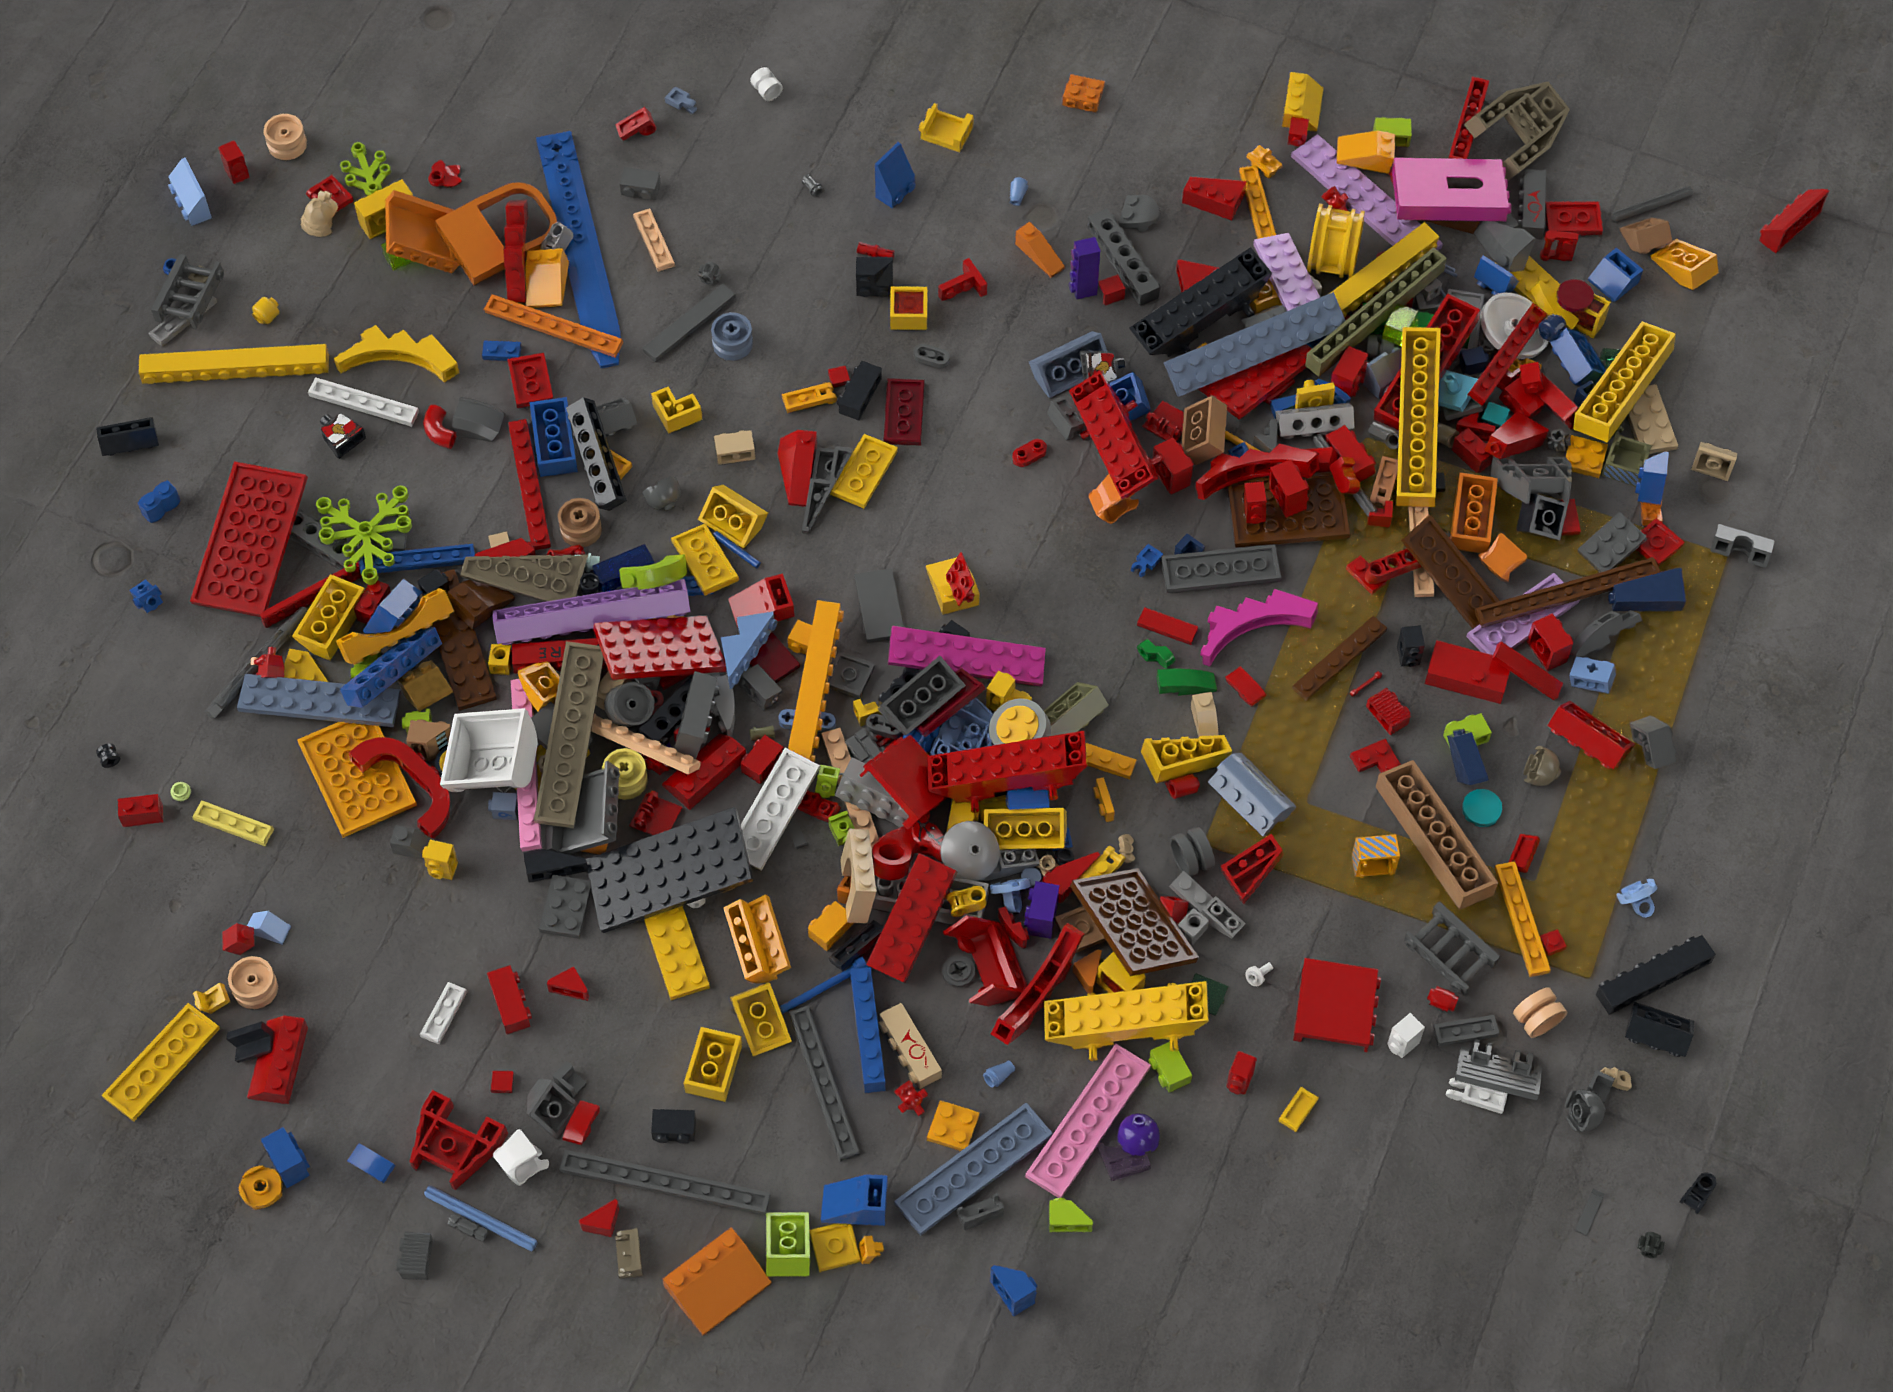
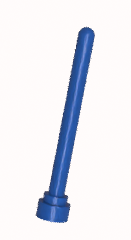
(859, 963)

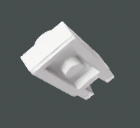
(1478, 1096)

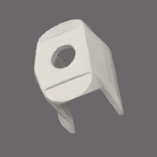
(520, 1158)

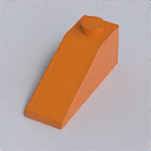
(1038, 249)

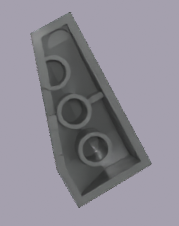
(1505, 244)

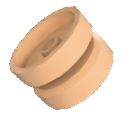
(285, 136)
(253, 982)
(1540, 1012)

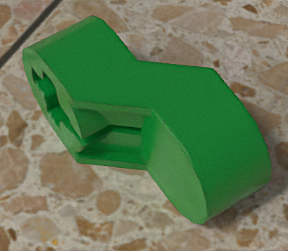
(1156, 653)

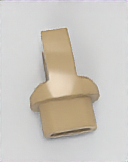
(1624, 1084)

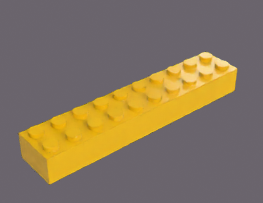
(1418, 417)

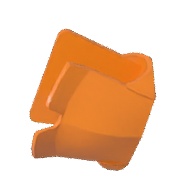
(1108, 502)
(1503, 557)

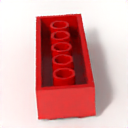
(912, 918)

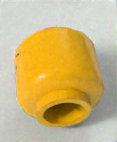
(265, 310)

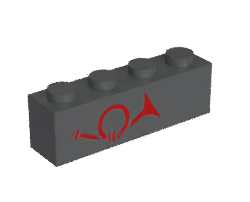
(1532, 202)

